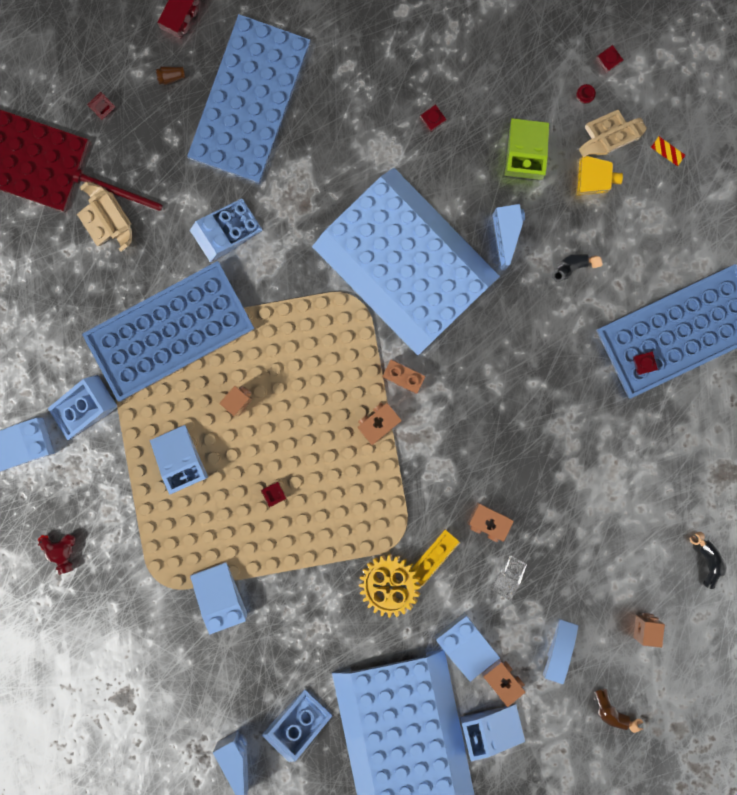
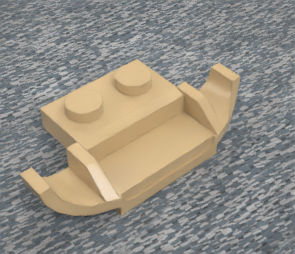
(611, 133)
(105, 217)

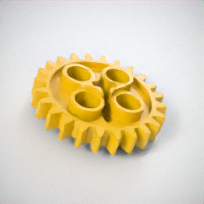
(389, 568)

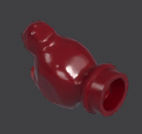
(58, 552)

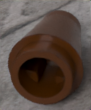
(168, 75)

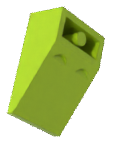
(527, 149)

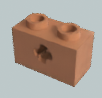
(403, 377)
(236, 400)
(390, 420)
(501, 523)
(649, 630)
(507, 692)

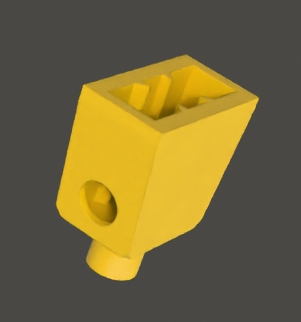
(596, 176)

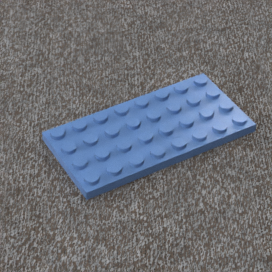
(248, 99)
(679, 330)
(168, 331)

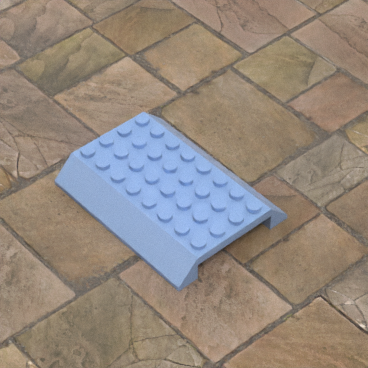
(405, 260)
(403, 728)

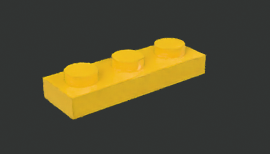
(435, 556)

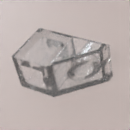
(509, 578)

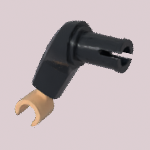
(567, 266)
(715, 561)

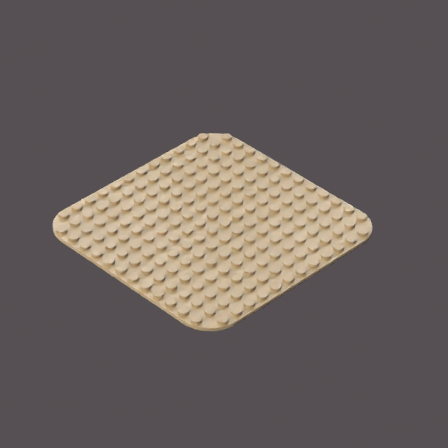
(310, 383)

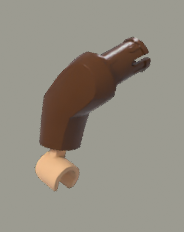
(612, 716)

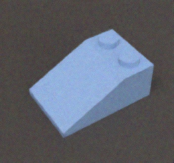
(507, 225)
(82, 406)
(24, 443)
(218, 598)
(466, 647)
(297, 726)
(232, 758)

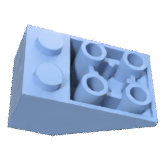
(225, 229)
(178, 459)
(492, 731)

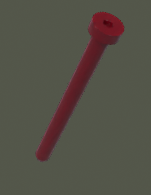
(79, 176)

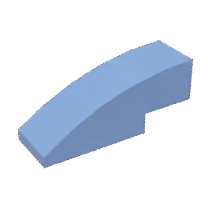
(560, 651)

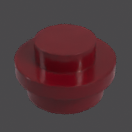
(586, 93)

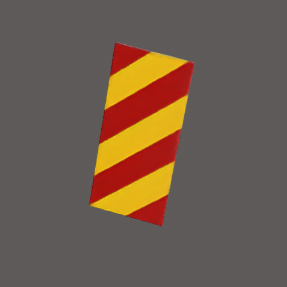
(668, 151)

